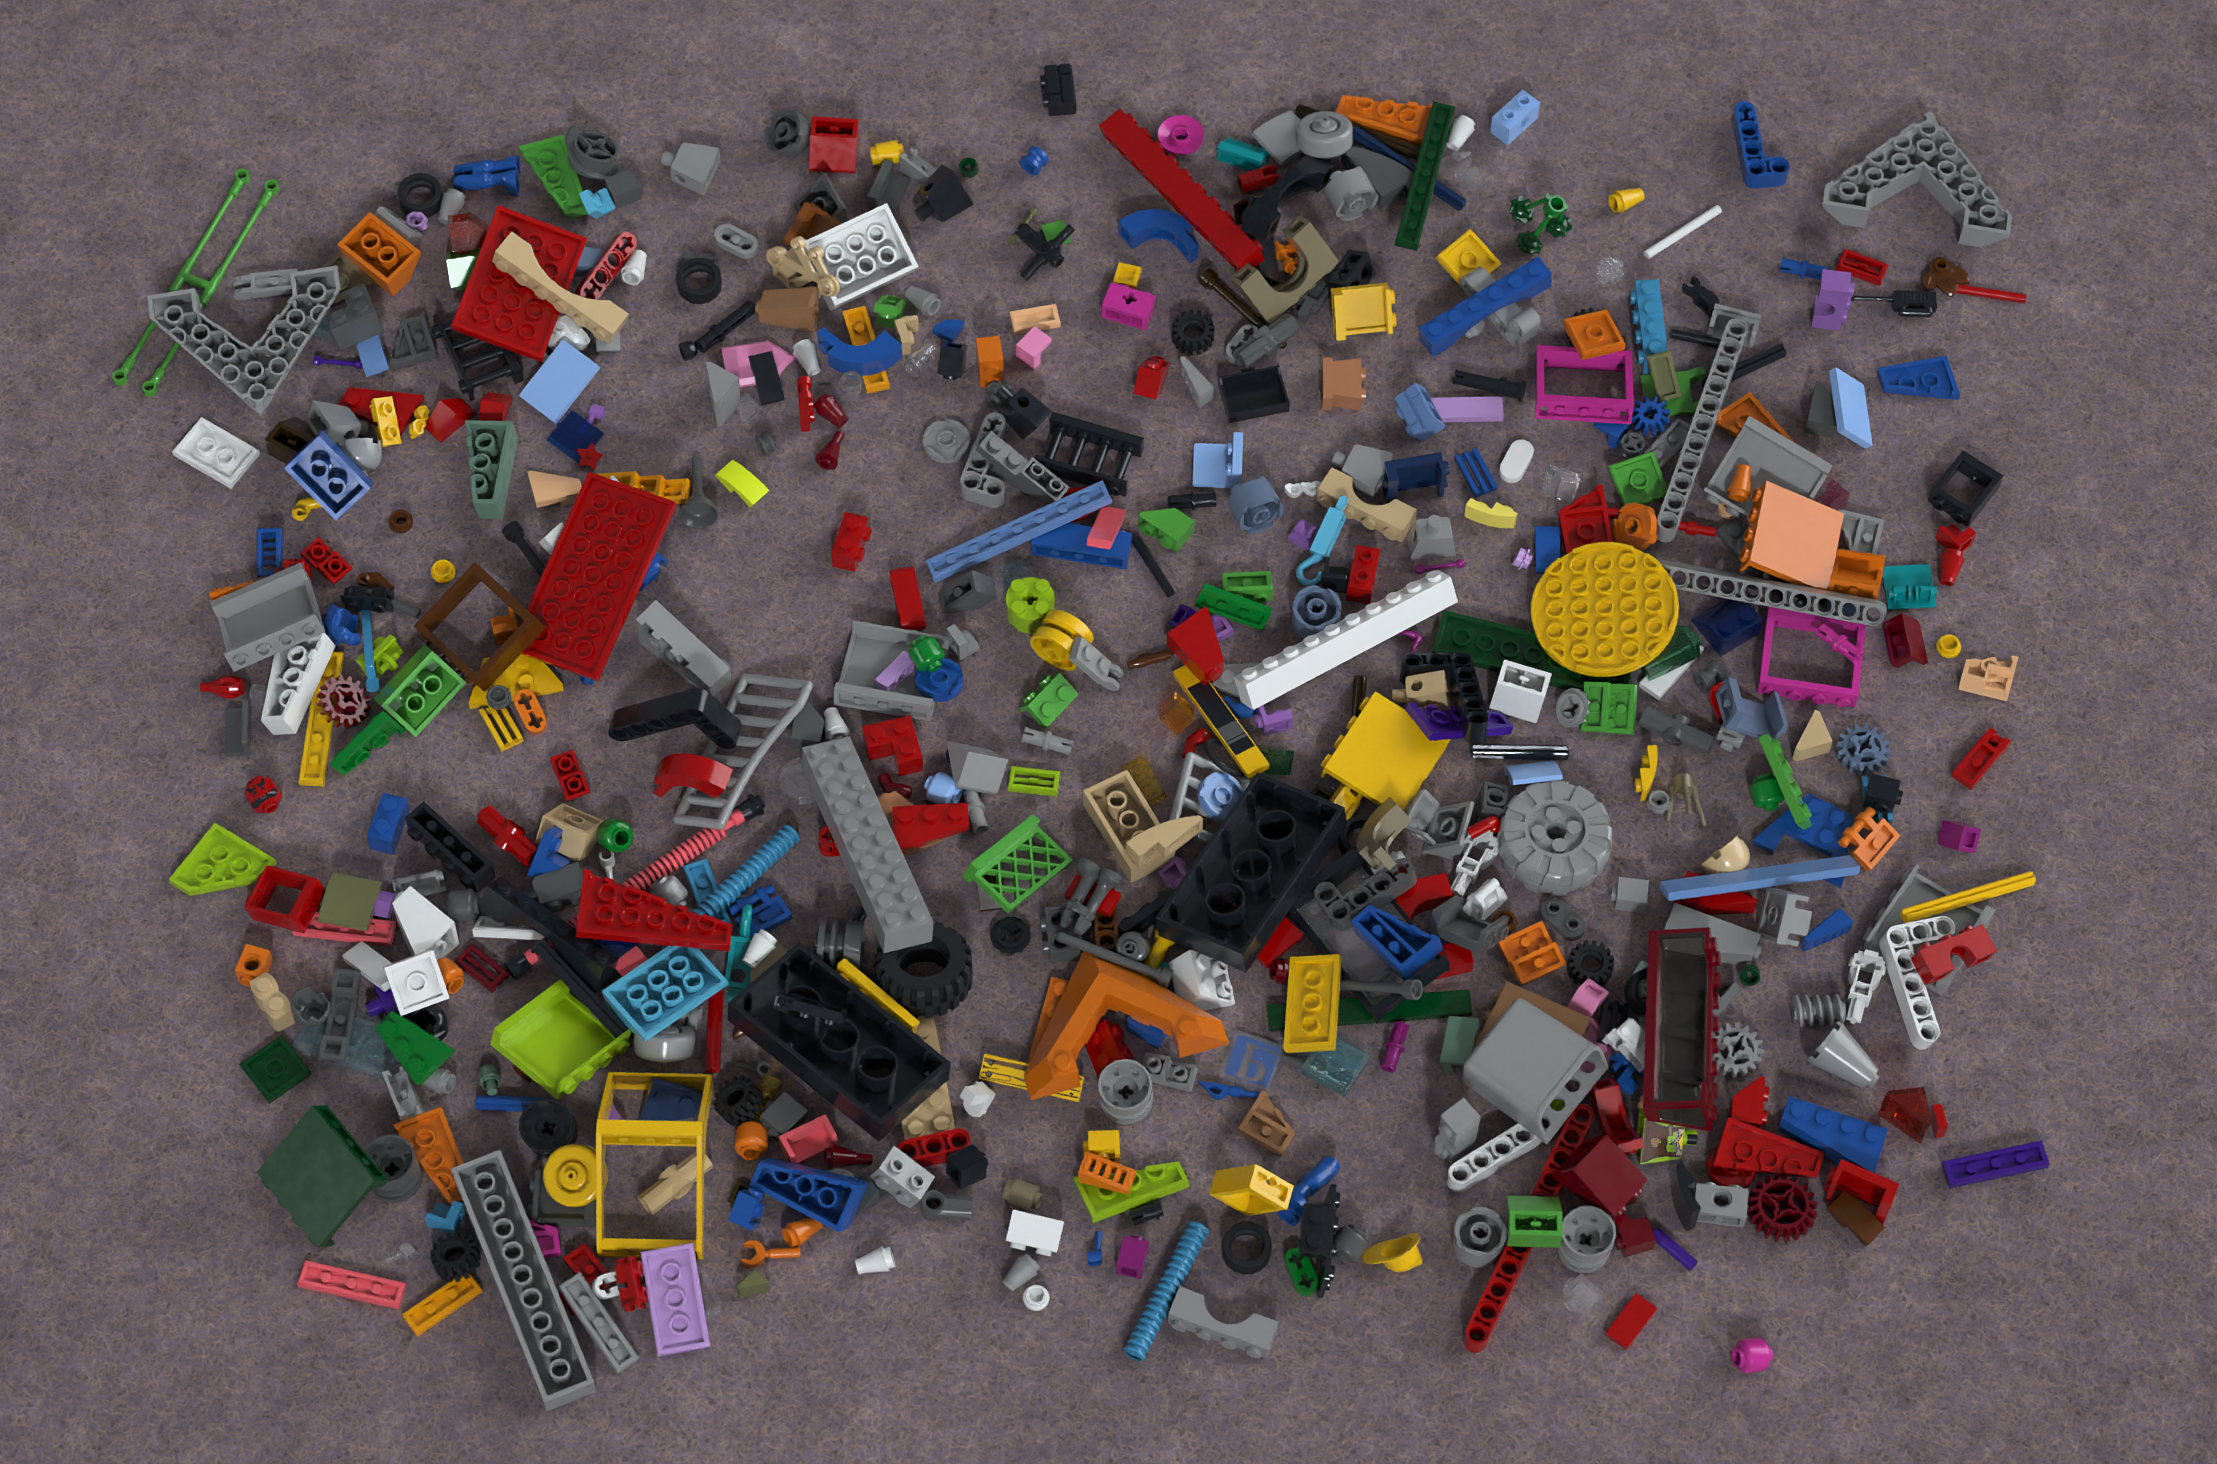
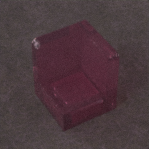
(1834, 496)

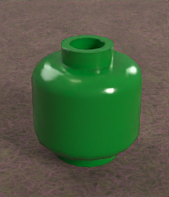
(926, 654)
(1766, 792)
(614, 835)

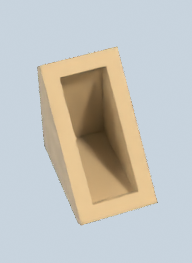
(1814, 739)

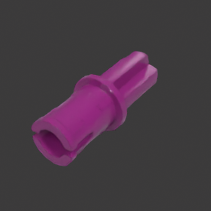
(1394, 1047)

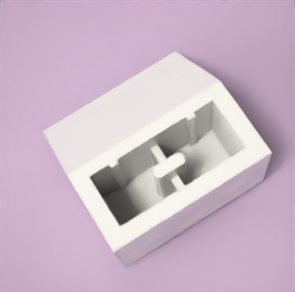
(1520, 691)
(1202, 980)

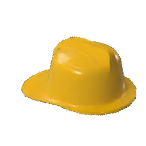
(1396, 1254)

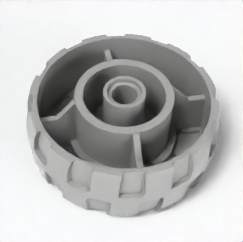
(1555, 838)

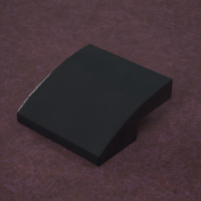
(1684, 1202)

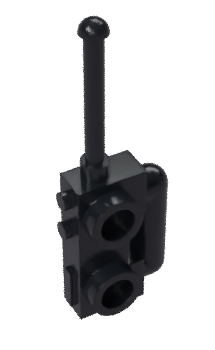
(1908, 302)

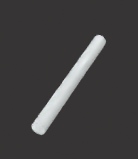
(1683, 231)

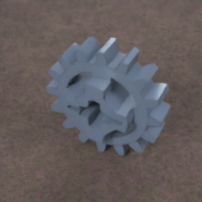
(1871, 757)

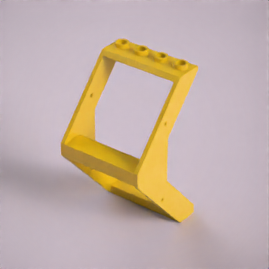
(649, 1134)

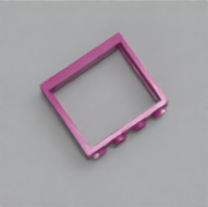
(1583, 408)
(1799, 690)

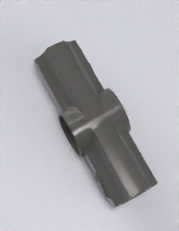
(1266, 341)
(1677, 729)

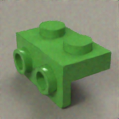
(1250, 585)
(1048, 699)

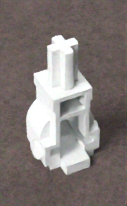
(1468, 868)
(1861, 992)
(1629, 1041)

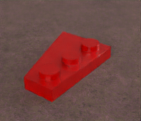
(360, 399)
(923, 823)

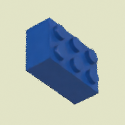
(328, 475)

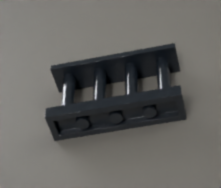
(510, 368)
(1084, 433)

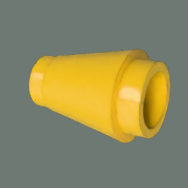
(1624, 199)

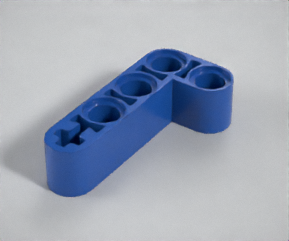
(1768, 170)

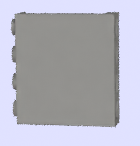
(1771, 460)
(268, 616)
(868, 655)
(1917, 890)

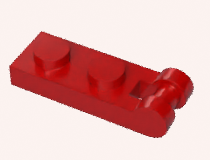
(805, 402)
(1980, 759)

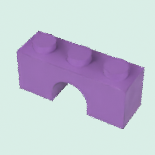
(1832, 300)

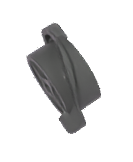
(592, 153)

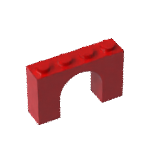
(1427, 895)

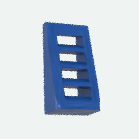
(269, 533)
(1832, 927)

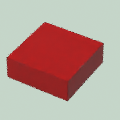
(1938, 1120)

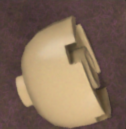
(1729, 858)

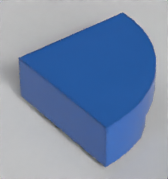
(949, 329)

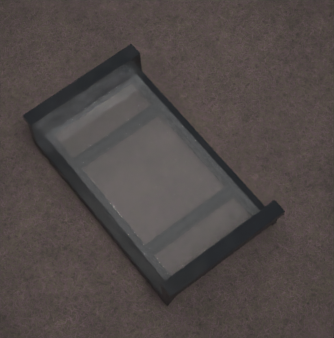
(1358, 959)

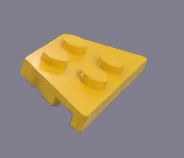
(521, 674)

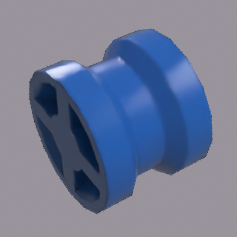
(1034, 160)

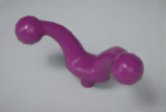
(1416, 638)

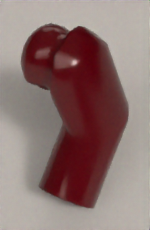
(888, 786)

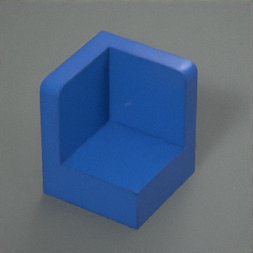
(1614, 431)

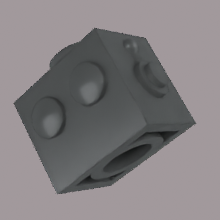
(1491, 801)
(782, 1115)

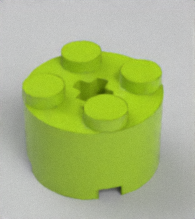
(1028, 603)

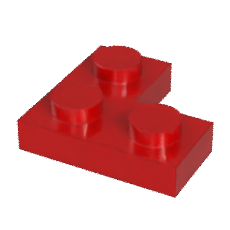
(586, 1263)

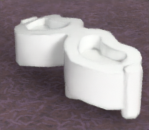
(1308, 488)

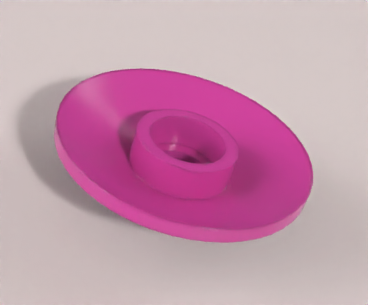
(1181, 127)

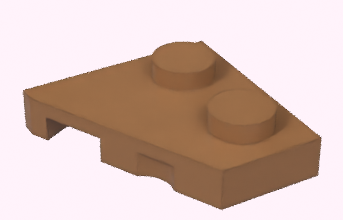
(1266, 1126)

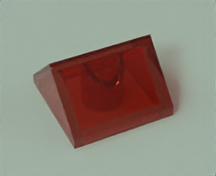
(1907, 1111)

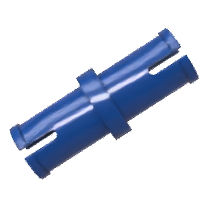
(1803, 269)

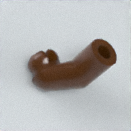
(374, 579)

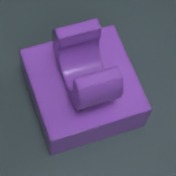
(1303, 534)

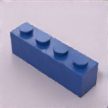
(1070, 544)

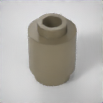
(1022, 1194)

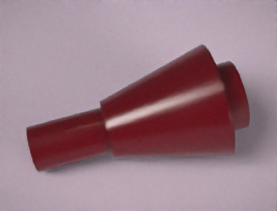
(829, 455)
(840, 1156)

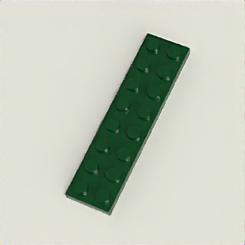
(1493, 643)

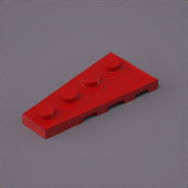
(1760, 1151)

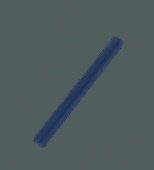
(1376, 146)

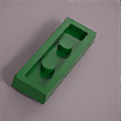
(1233, 606)

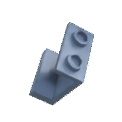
(1749, 716)

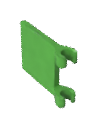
(1681, 405)

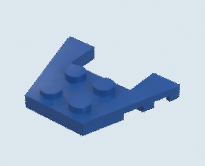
(1823, 835)

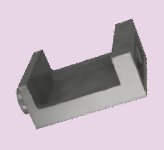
(1465, 931)
(549, 1212)

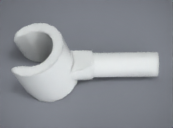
(607, 864)

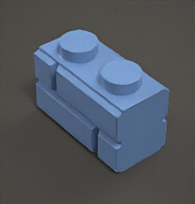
(1419, 413)

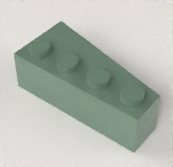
(491, 463)

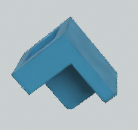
(445, 1217)

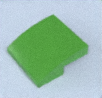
(1610, 708)

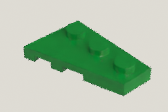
(372, 737)
(413, 1047)

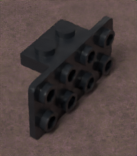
(1316, 1236)

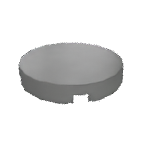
(941, 446)

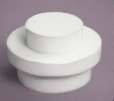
(1036, 1297)

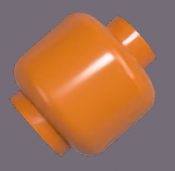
(451, 974)
(751, 1140)

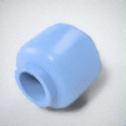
(942, 789)

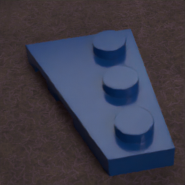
(1920, 378)

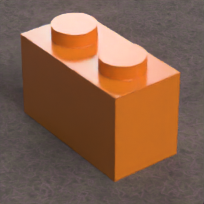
(989, 360)

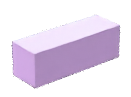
(895, 673)

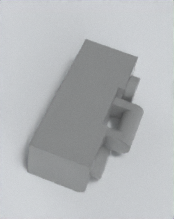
(1457, 1131)

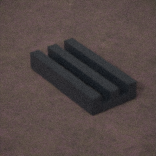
(1615, 1007)

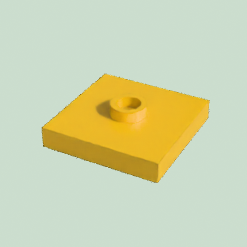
(1466, 255)

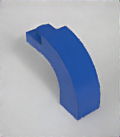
(1159, 224)
(863, 359)

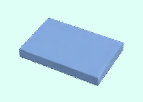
(559, 381)
(1850, 408)

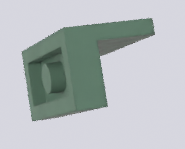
(1458, 1042)

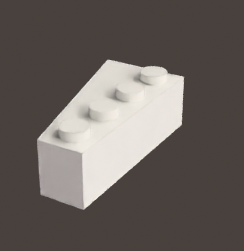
(293, 683)

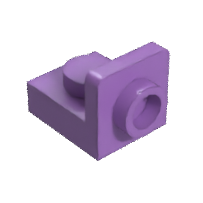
(1275, 722)

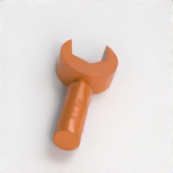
(772, 1253)

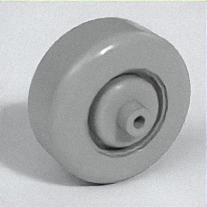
(1324, 134)
(668, 1045)

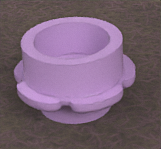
(419, 217)
(1522, 558)

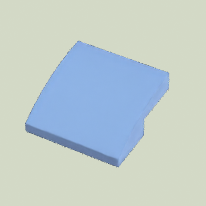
(1533, 772)

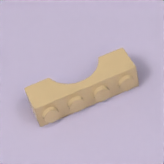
(1390, 519)

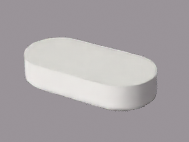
(1516, 461)

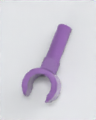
(596, 412)

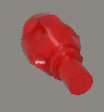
(226, 686)

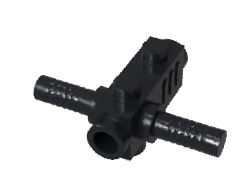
(1045, 250)

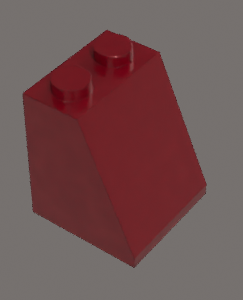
(1601, 1175)

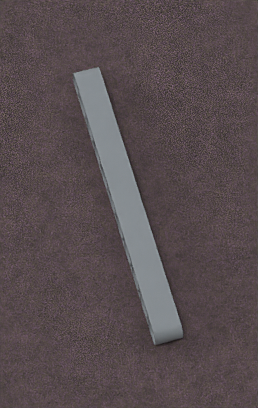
(1700, 438)
(1765, 598)

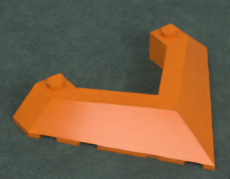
(1087, 997)

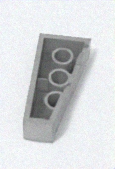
(681, 649)

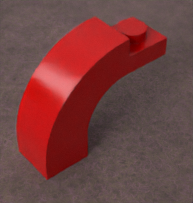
(693, 772)
(1611, 1116)

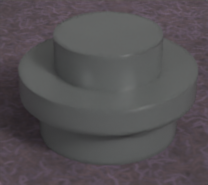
(498, 697)

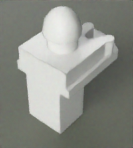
(977, 1098)

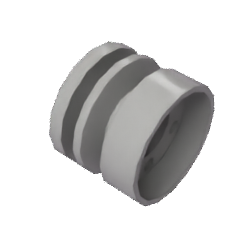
(1121, 1078)
(1586, 1226)

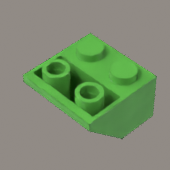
(1534, 1221)

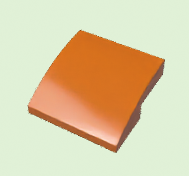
(1531, 953)

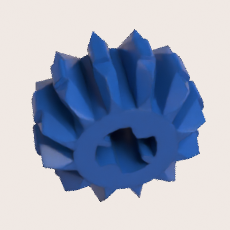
(1657, 410)

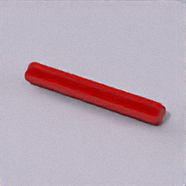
(714, 1032)

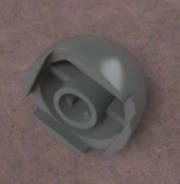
(788, 133)

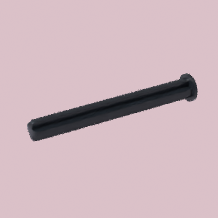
(579, 988)

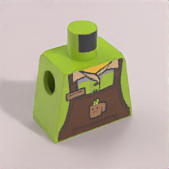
(1662, 1140)

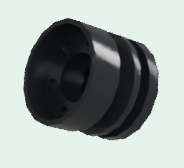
(536, 1119)

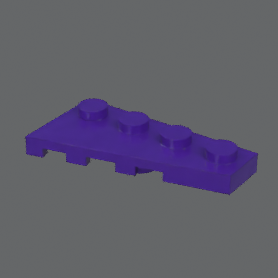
(1445, 724)

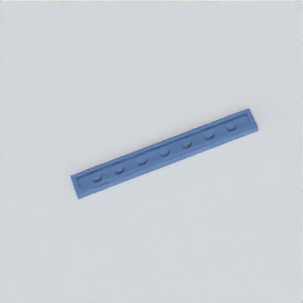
(1018, 531)
(1759, 877)

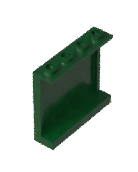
(320, 1174)

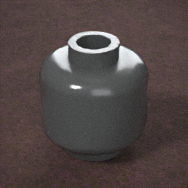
(462, 905)
(1135, 939)
(1350, 1244)

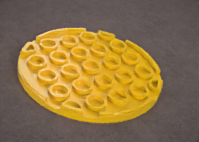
(1604, 609)

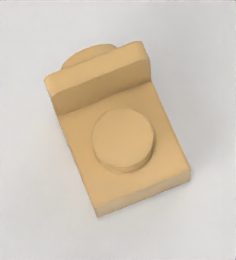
(903, 331)

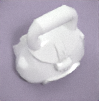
(568, 331)

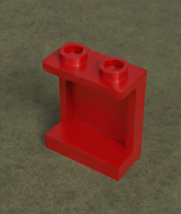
(1863, 1186)

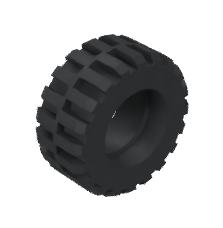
(928, 994)

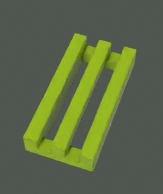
(1029, 789)

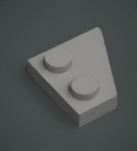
(1861, 532)

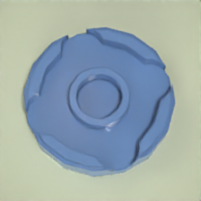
(1218, 794)

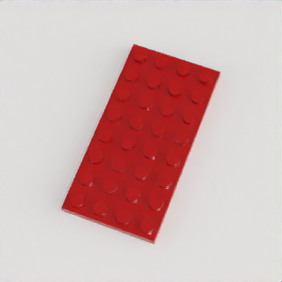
(596, 574)

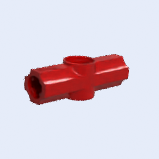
(507, 834)

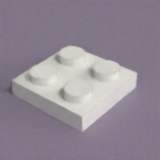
(416, 982)

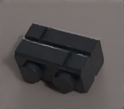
(1059, 89)

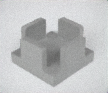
(1781, 917)

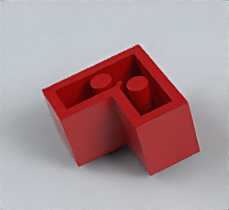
(897, 739)

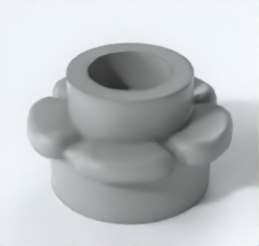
(1661, 796)

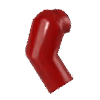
(1195, 739)

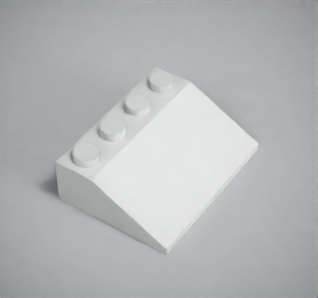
(864, 254)

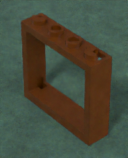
(505, 654)

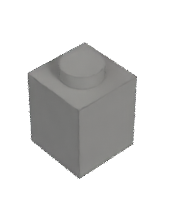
(1630, 894)

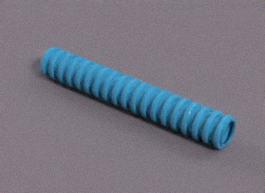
(748, 872)
(1166, 1290)

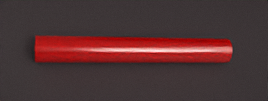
(1991, 293)

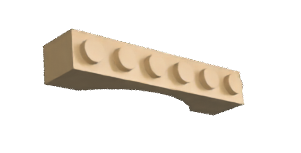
(598, 316)

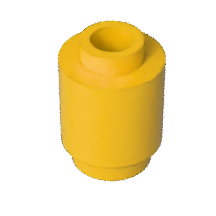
(886, 150)

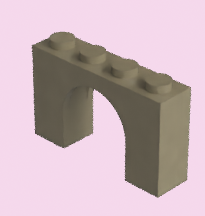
(1314, 262)

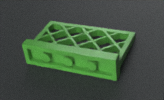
(1000, 853)

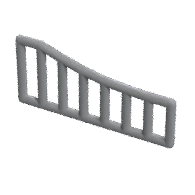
(762, 745)

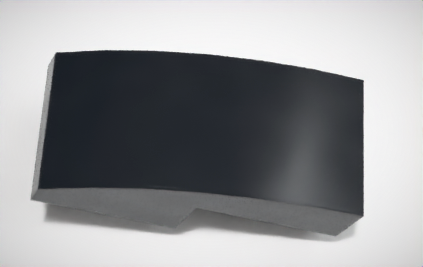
(766, 378)

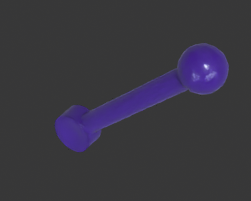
(318, 360)

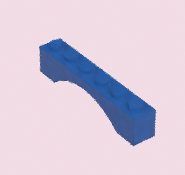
(1454, 323)

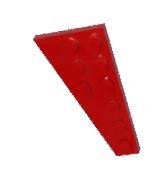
(637, 916)

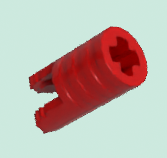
(1258, 178)

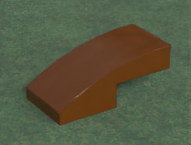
(1856, 1217)

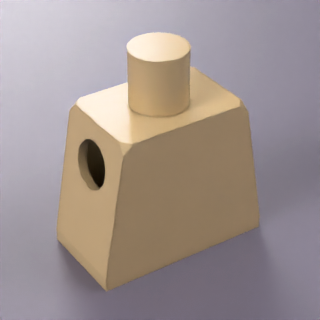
(1424, 690)

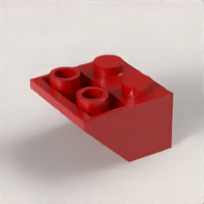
(833, 144)

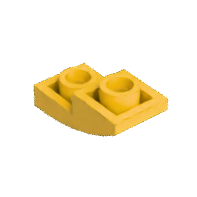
(1644, 781)

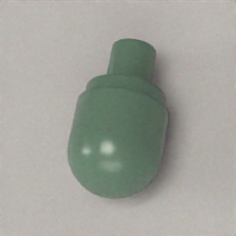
(489, 1078)

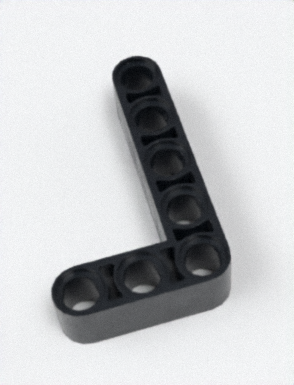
(1464, 687)
(674, 711)

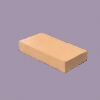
(1041, 317)

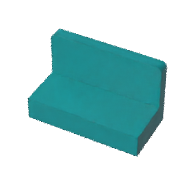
(1241, 154)

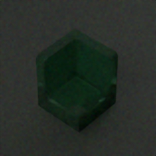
(1279, 759)

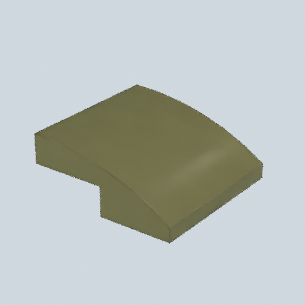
(349, 901)

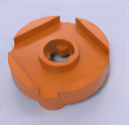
(1646, 529)

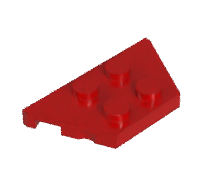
(1585, 521)

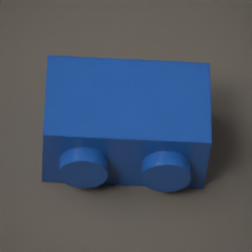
(388, 823)

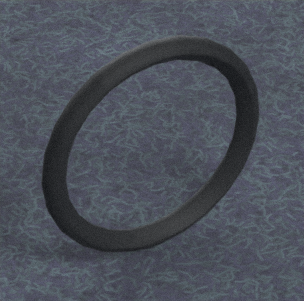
(1216, 761)

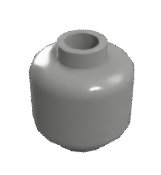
(670, 889)

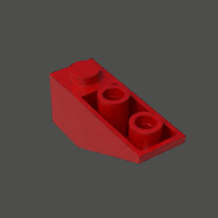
(1722, 903)

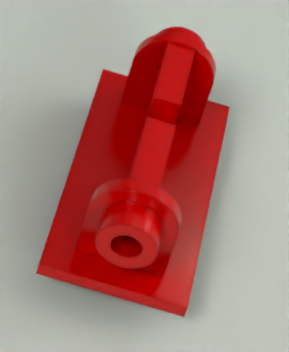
(631, 1273)

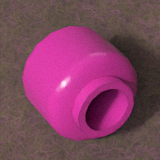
(1751, 1355)

